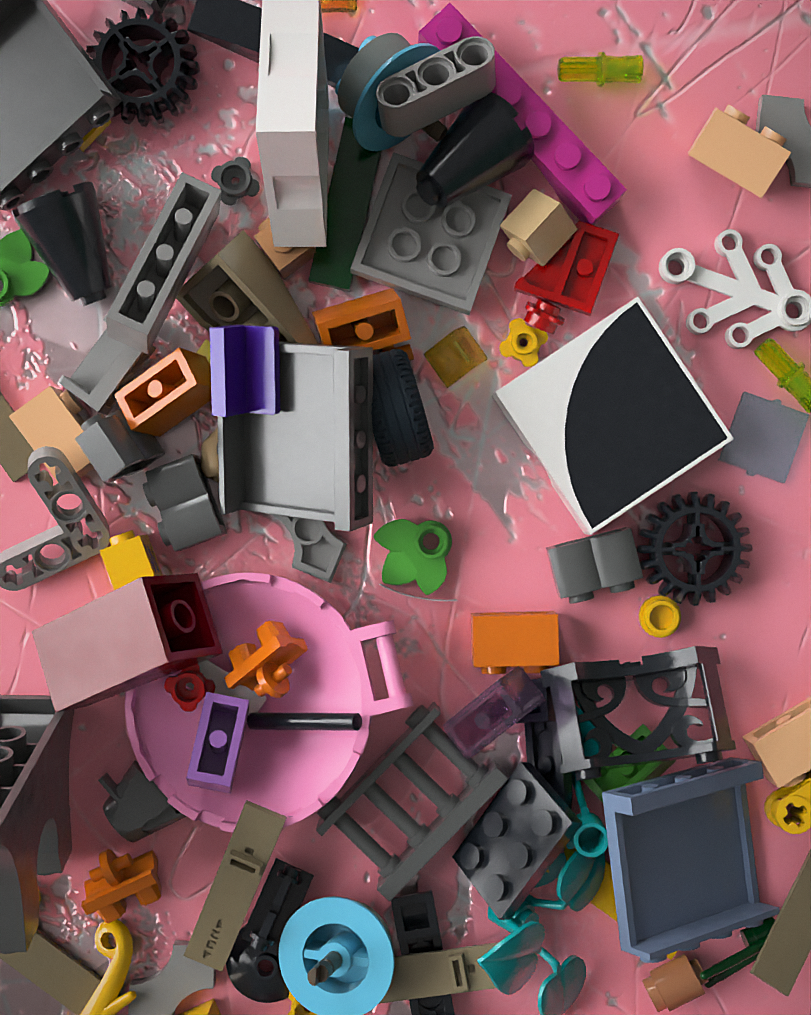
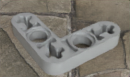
(66, 534)

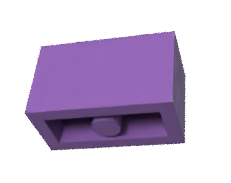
(218, 742)

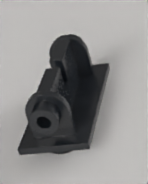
(275, 906)

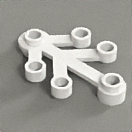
(743, 290)

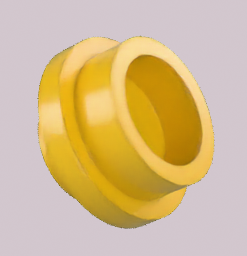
(659, 616)

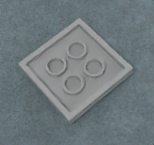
(428, 247)

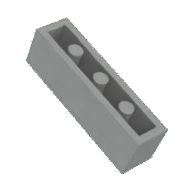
(163, 263)

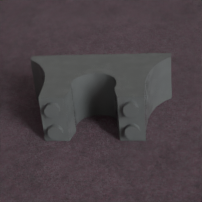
(32, 809)

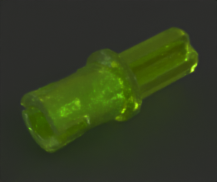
(601, 69)
(788, 372)

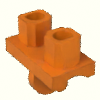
(267, 667)
(118, 879)

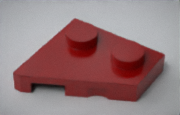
(574, 271)

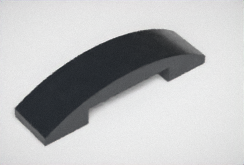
(544, 747)
(419, 933)

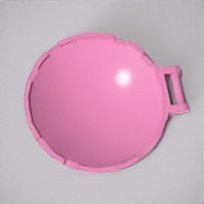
(275, 768)

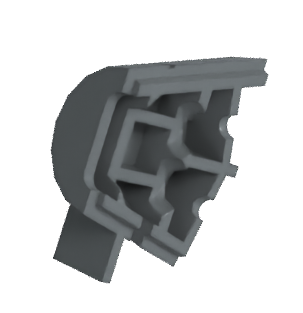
(136, 805)

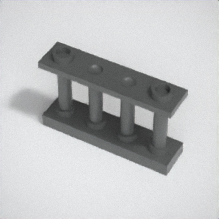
(423, 840)

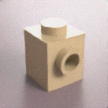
(537, 228)

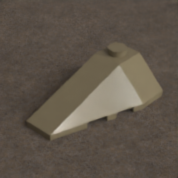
(244, 289)

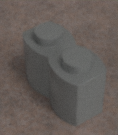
(116, 448)
(184, 503)
(594, 564)

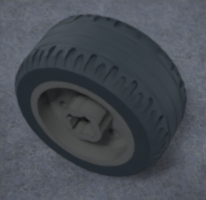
(398, 411)

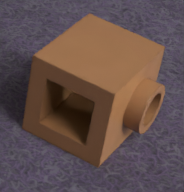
(285, 259)

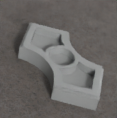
(789, 120)
(315, 547)
(173, 983)

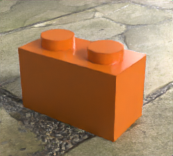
(166, 392)
(514, 640)

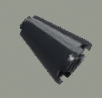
(475, 152)
(69, 240)

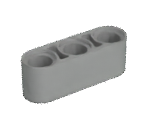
(436, 86)

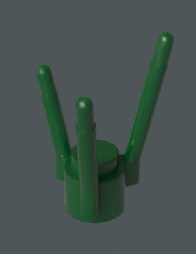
(753, 940)

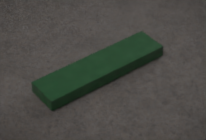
(346, 211)

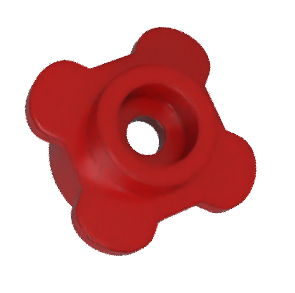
(544, 316)
(189, 698)

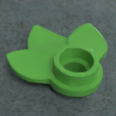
(17, 270)
(410, 558)

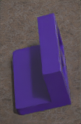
(244, 370)

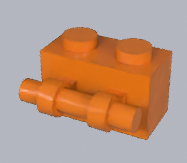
(365, 322)

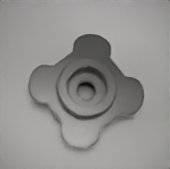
(240, 169)

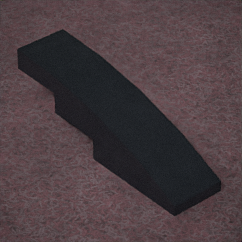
(238, 29)

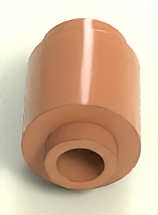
(675, 983)

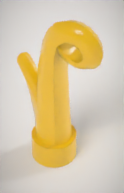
(105, 998)

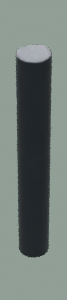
(305, 721)

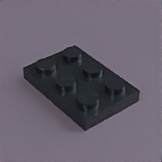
(516, 840)

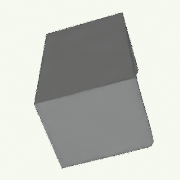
(104, 372)

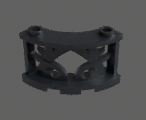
(679, 671)

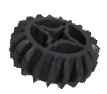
(155, 56)
(730, 548)

